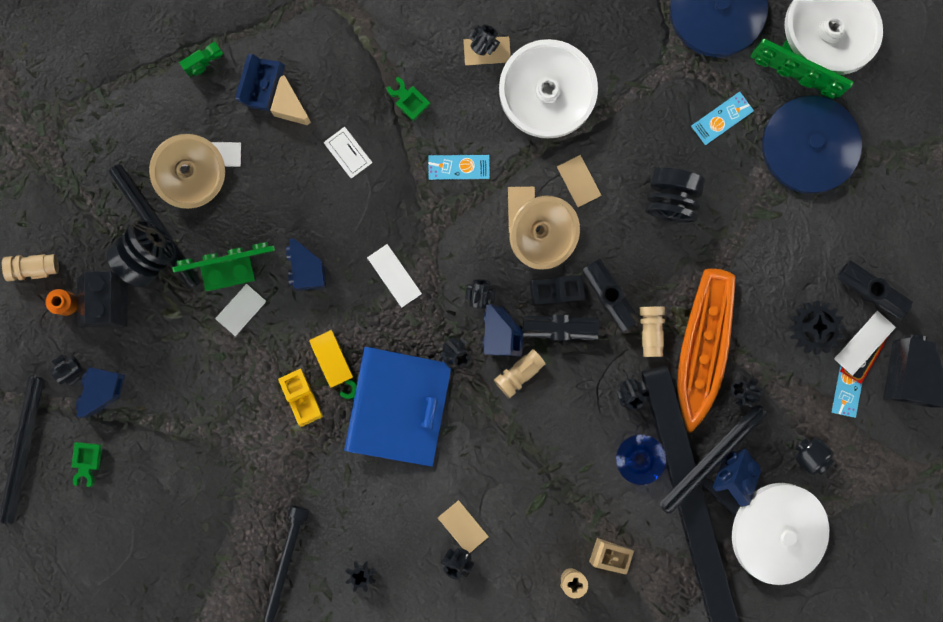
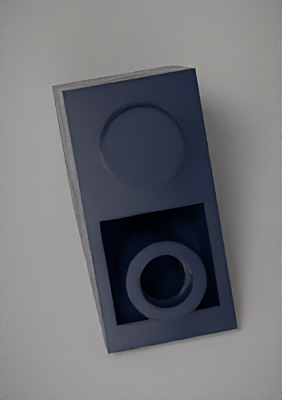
(307, 269)
(502, 334)
(99, 391)

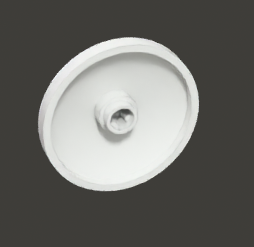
(834, 32)
(548, 88)
(780, 534)

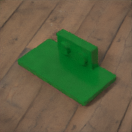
(805, 71)
(225, 270)

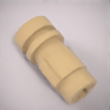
(32, 266)
(652, 331)
(519, 373)
(579, 587)

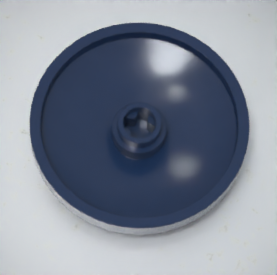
(718, 26)
(811, 144)

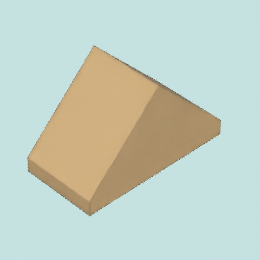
(287, 105)
(611, 557)

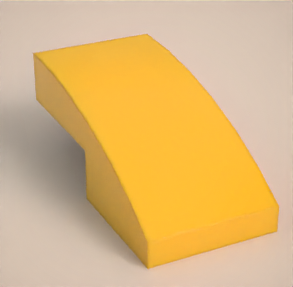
(331, 358)
(300, 397)

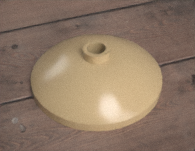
(201, 180)
(556, 236)

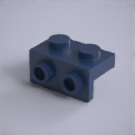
(259, 82)
(739, 475)

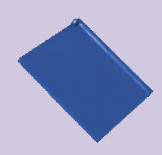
(398, 407)

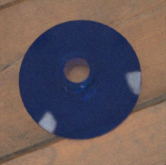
(653, 463)

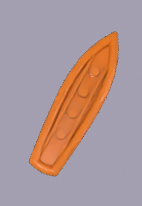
(705, 346)

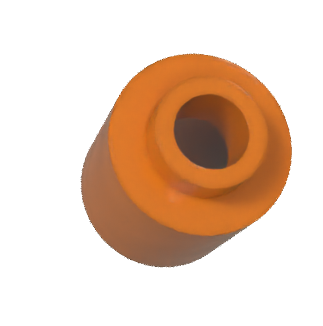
(64, 308)

